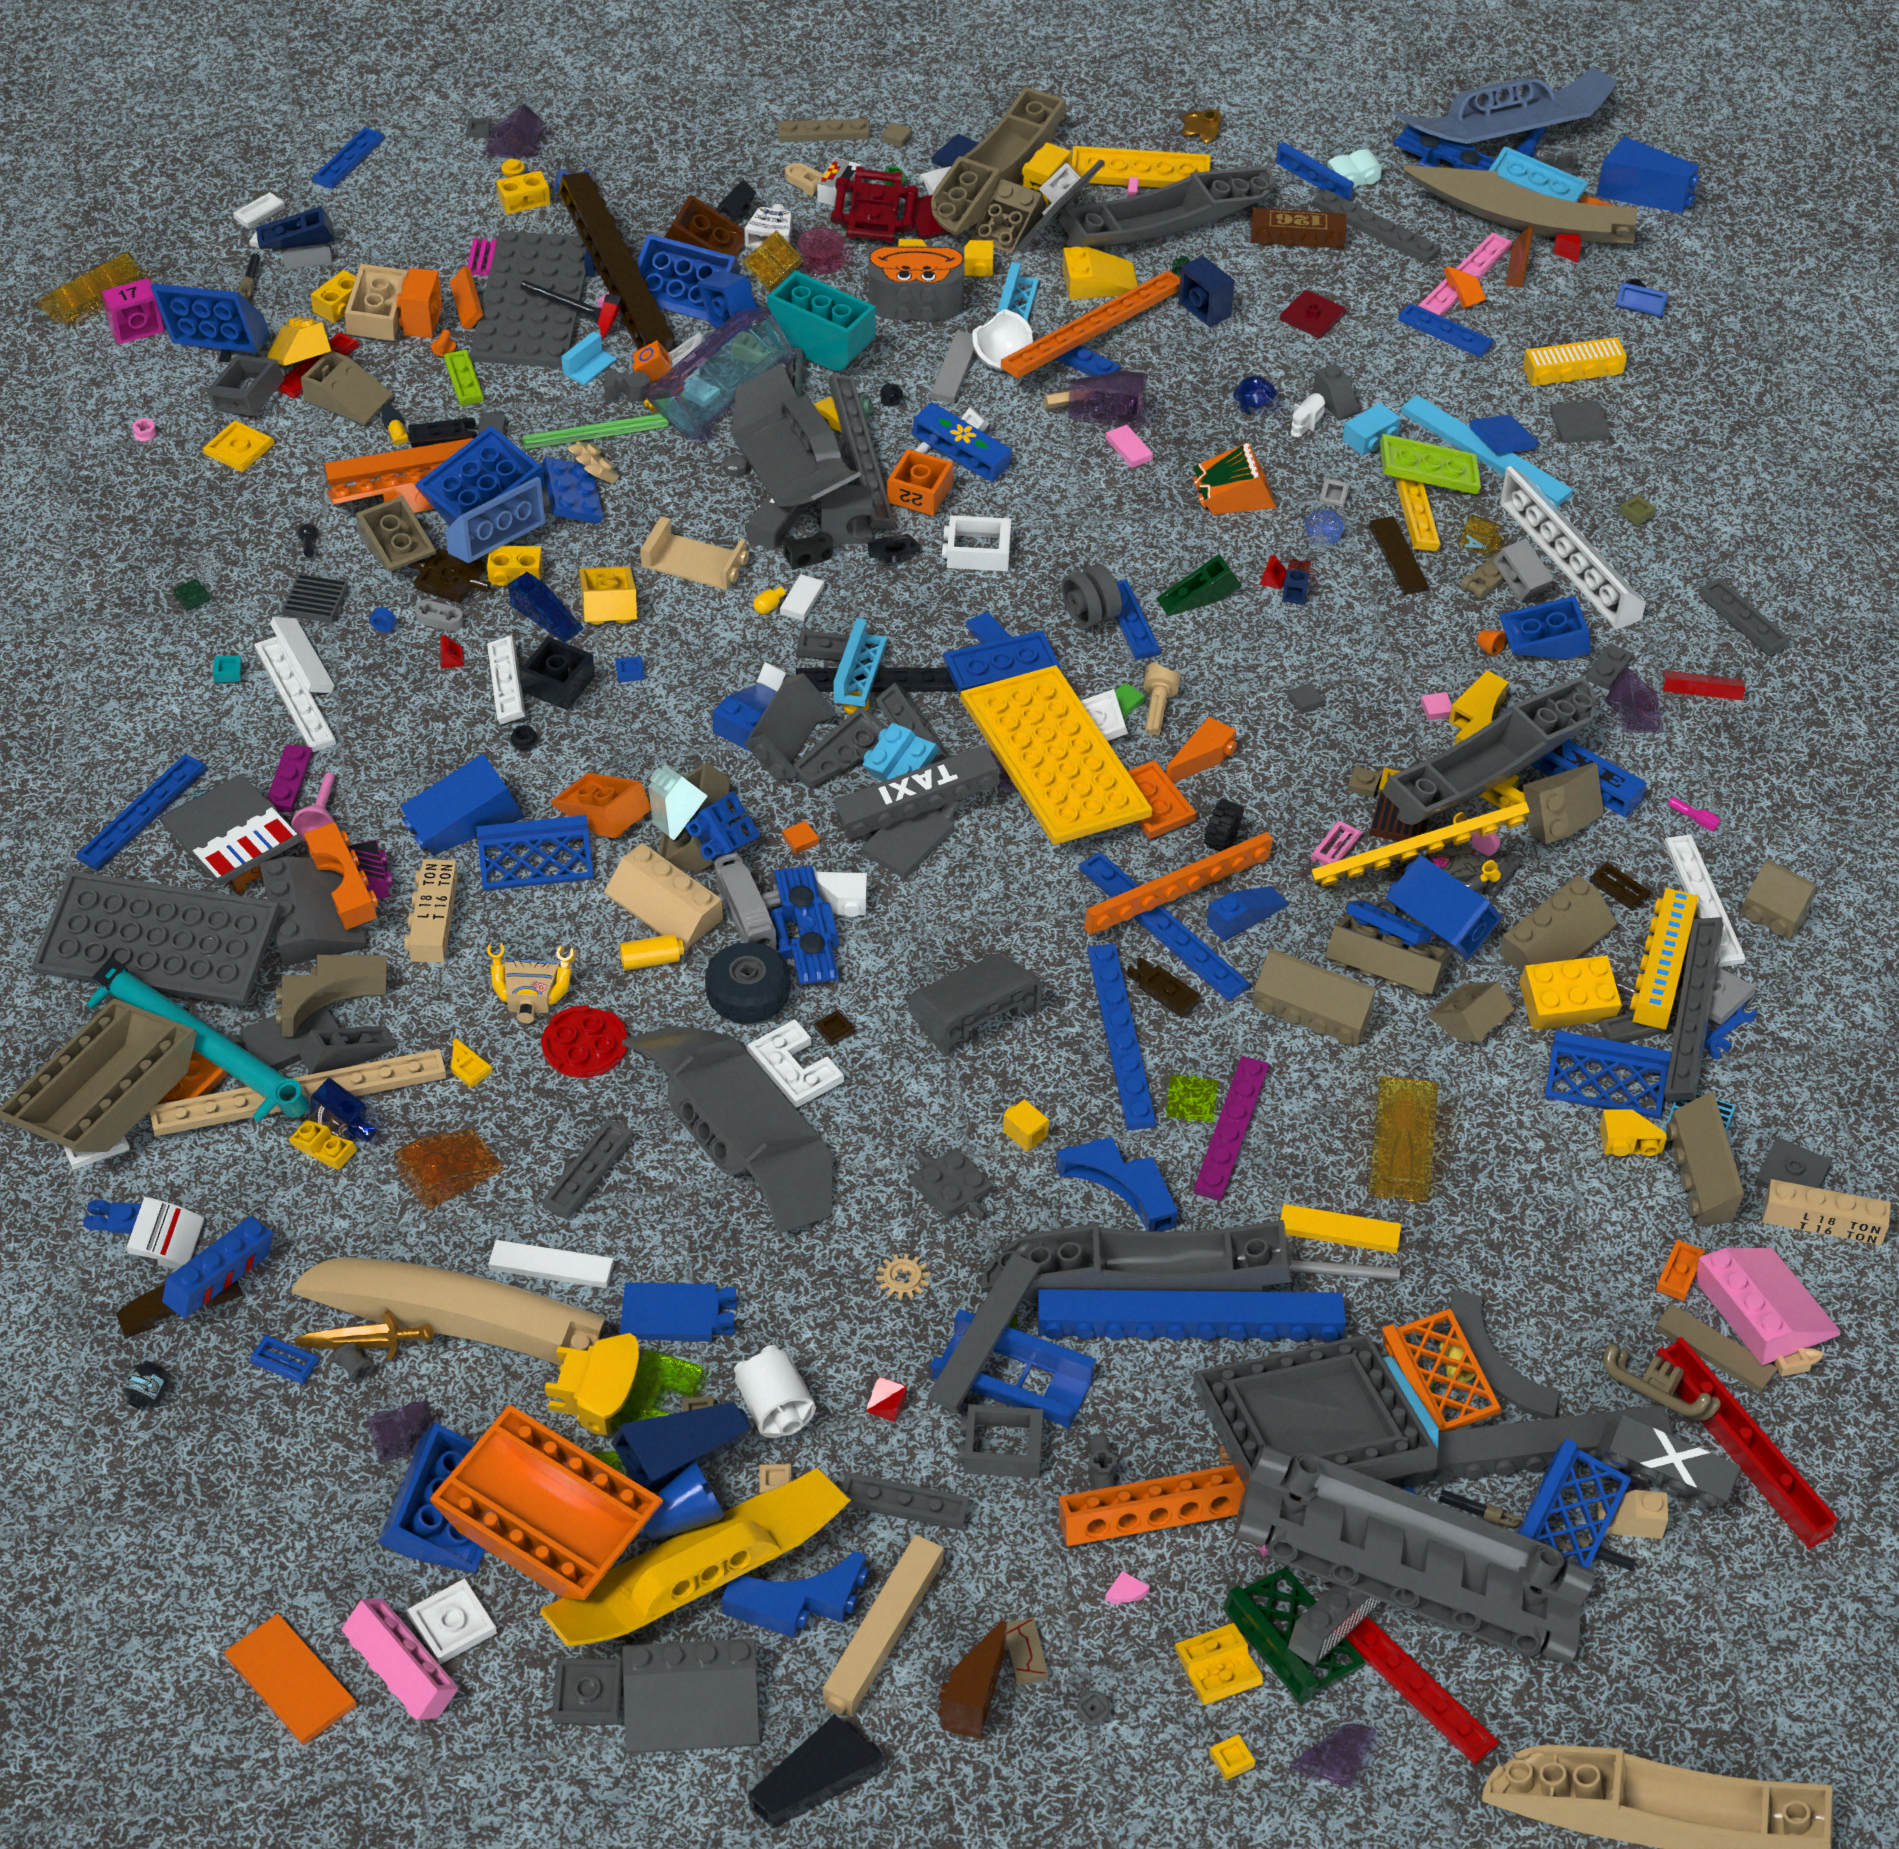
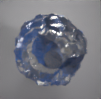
(1324, 528)

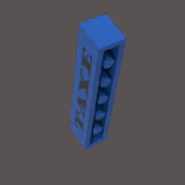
(1619, 788)

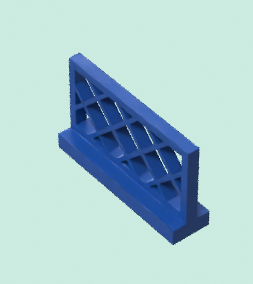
(536, 833)
(1616, 1055)
(1549, 1493)

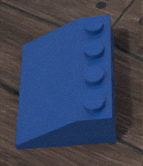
(675, 269)
(210, 318)
(477, 474)
(414, 1523)

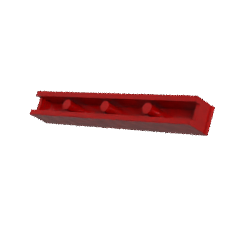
(1752, 1449)

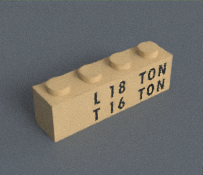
(432, 911)
(1826, 1212)

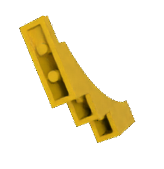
(1475, 711)

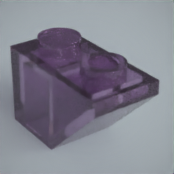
(398, 1430)

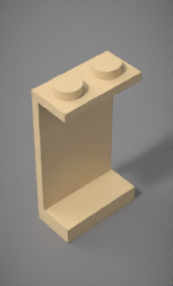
(692, 558)

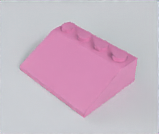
(1763, 1302)

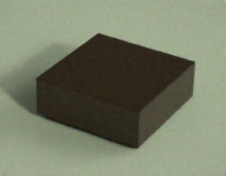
(834, 1028)

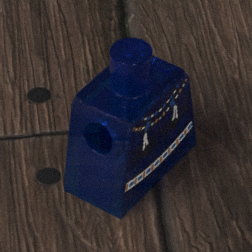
(341, 1112)

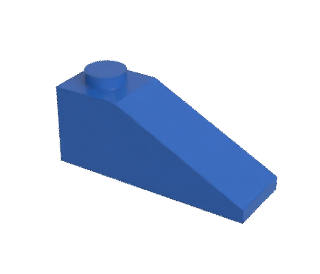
(1242, 910)

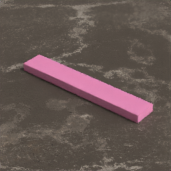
(1476, 264)

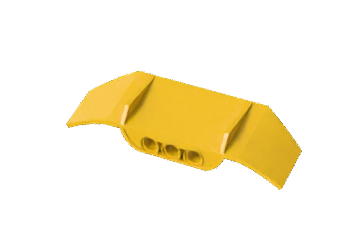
(698, 1561)

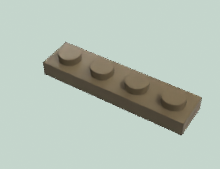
(823, 130)

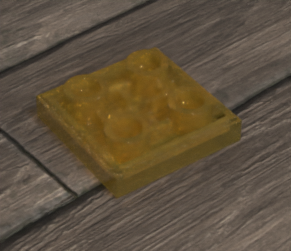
(773, 261)

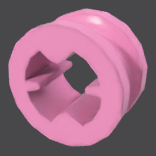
(149, 427)

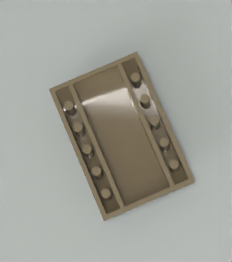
(103, 1079)

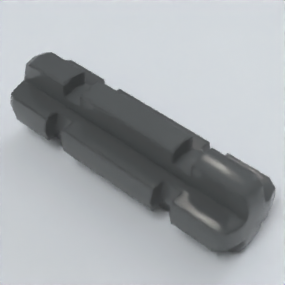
(1506, 868)

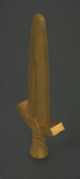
(368, 1336)

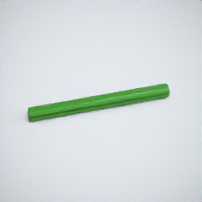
(594, 431)

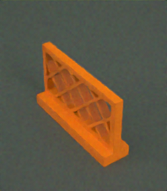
(1402, 1353)

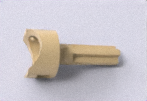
(1160, 684)

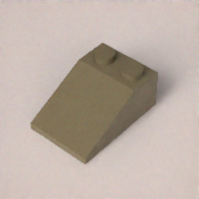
(393, 534)
(1563, 803)

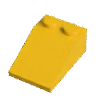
(1096, 273)
(608, 594)

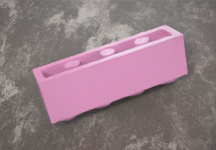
(399, 1659)

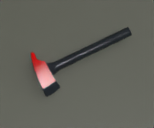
(605, 315)

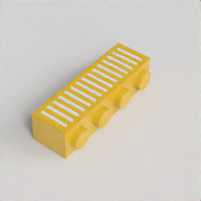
(1574, 361)

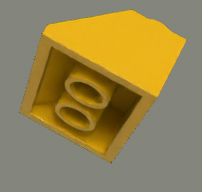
(299, 341)

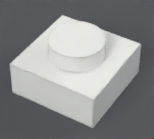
(975, 419)

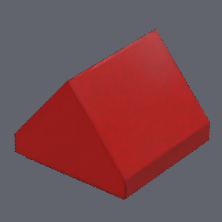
(1274, 573)
(450, 653)

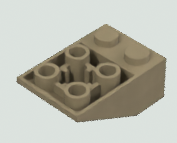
(1009, 216)
(344, 388)

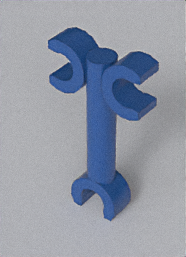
(1715, 1038)

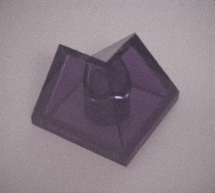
(1635, 704)

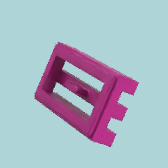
(484, 245)

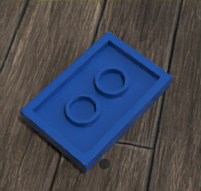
(572, 490)

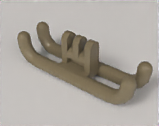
(1658, 1384)

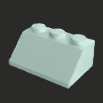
(672, 801)

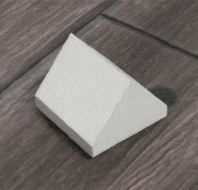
(772, 676)

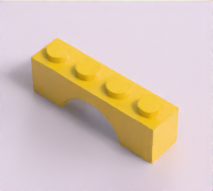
(977, 256)

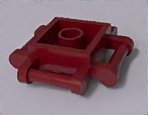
(874, 205)

